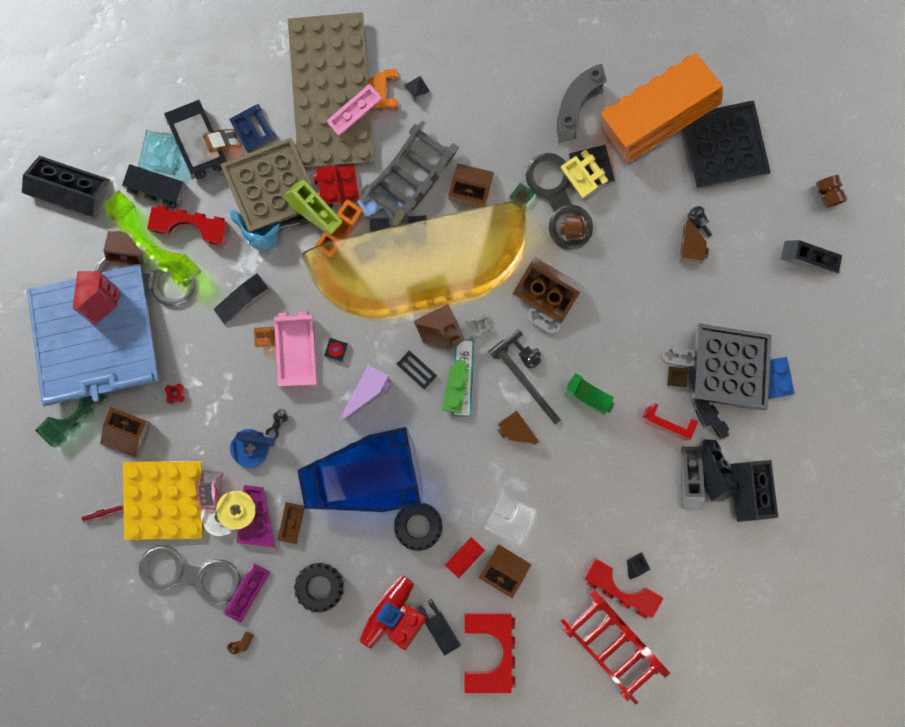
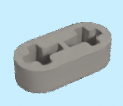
(541, 324)
(680, 352)

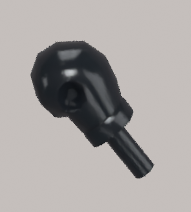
(699, 219)
(530, 357)

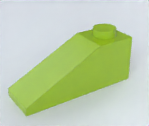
(312, 207)

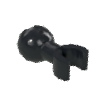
(278, 420)

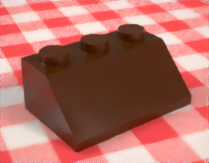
(548, 289)

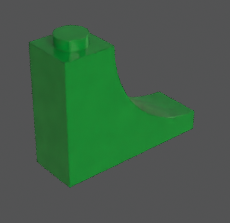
(588, 395)

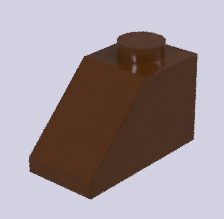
(692, 245)
(121, 248)
(516, 430)

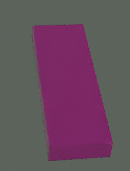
(246, 592)

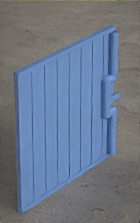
(89, 358)

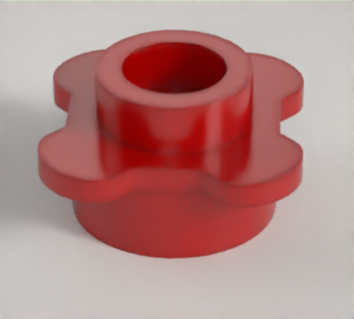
(178, 397)

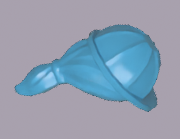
(260, 240)

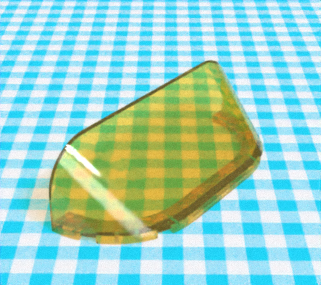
(421, 261)

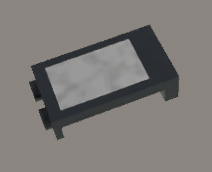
(188, 127)

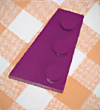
(260, 529)

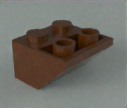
(470, 185)
(123, 432)
(505, 571)

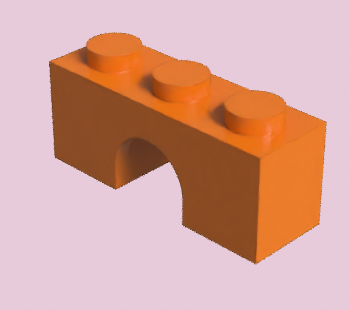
(350, 215)

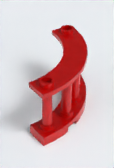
(626, 635)

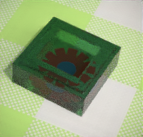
(522, 193)

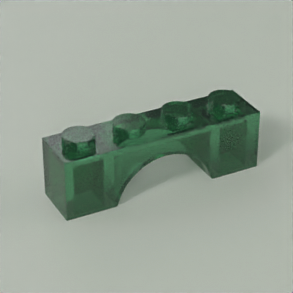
(56, 430)

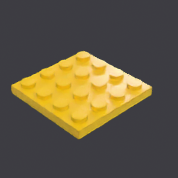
(161, 500)

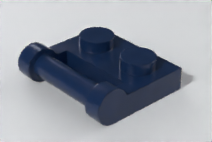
(246, 130)

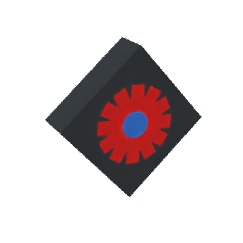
(336, 349)

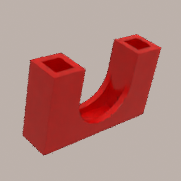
(500, 678)

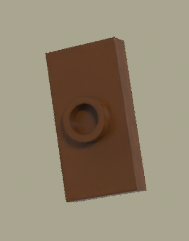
(291, 523)

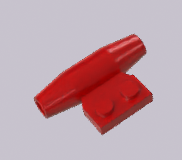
(407, 625)

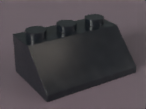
(756, 491)

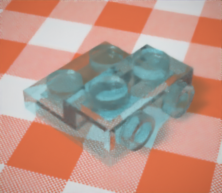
(160, 153)

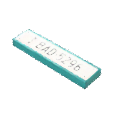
(465, 352)

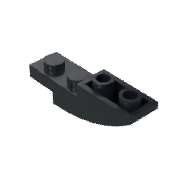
(707, 413)

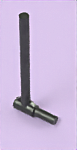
(500, 351)

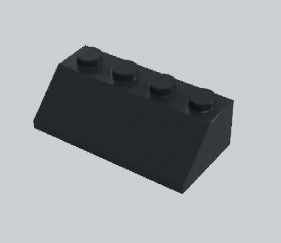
(65, 186)

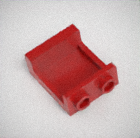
(684, 433)

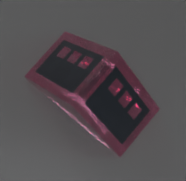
(209, 489)

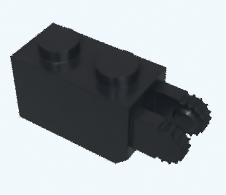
(440, 629)

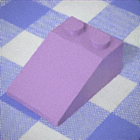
(369, 388)

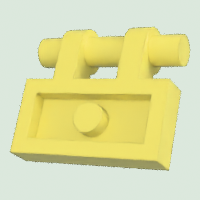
(579, 177)

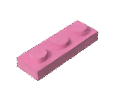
(354, 110)

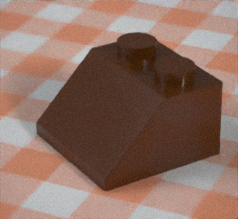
(439, 328)

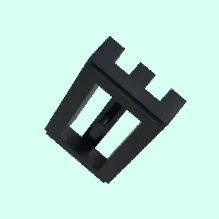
(428, 381)

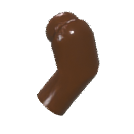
(241, 645)

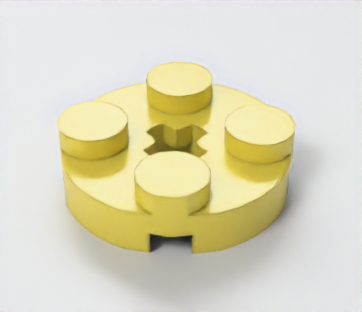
(237, 521)

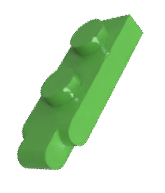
(456, 387)

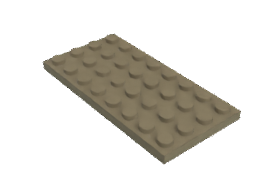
(326, 75)

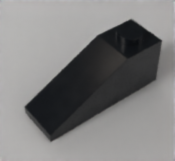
(811, 256)
(241, 298)

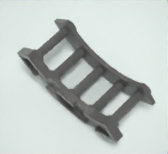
(421, 187)

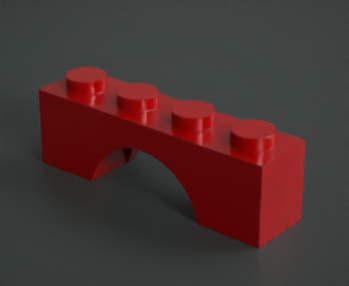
(165, 221)
(644, 601)

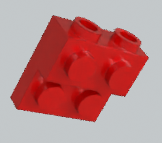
(337, 184)

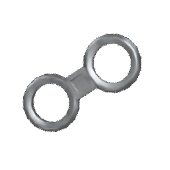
(151, 281)
(188, 574)

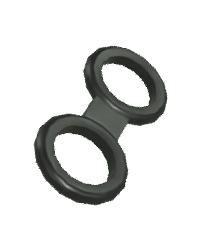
(558, 201)

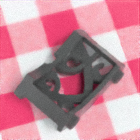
(580, 91)

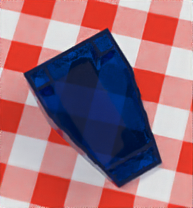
(366, 475)

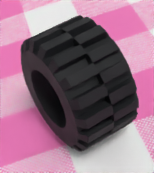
(411, 542)
(303, 594)

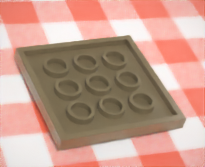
(261, 182)

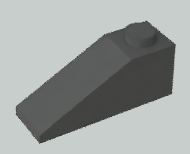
(692, 478)

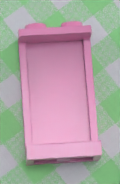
(295, 349)

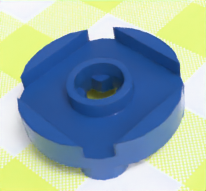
(242, 457)

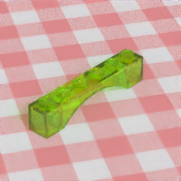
(179, 265)

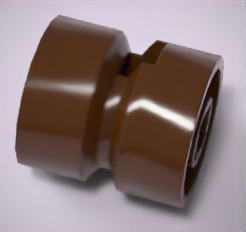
(831, 191)

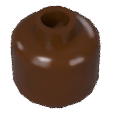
(574, 227)

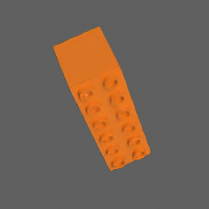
(661, 107)

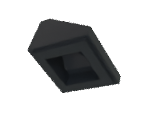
(417, 88)
(637, 566)

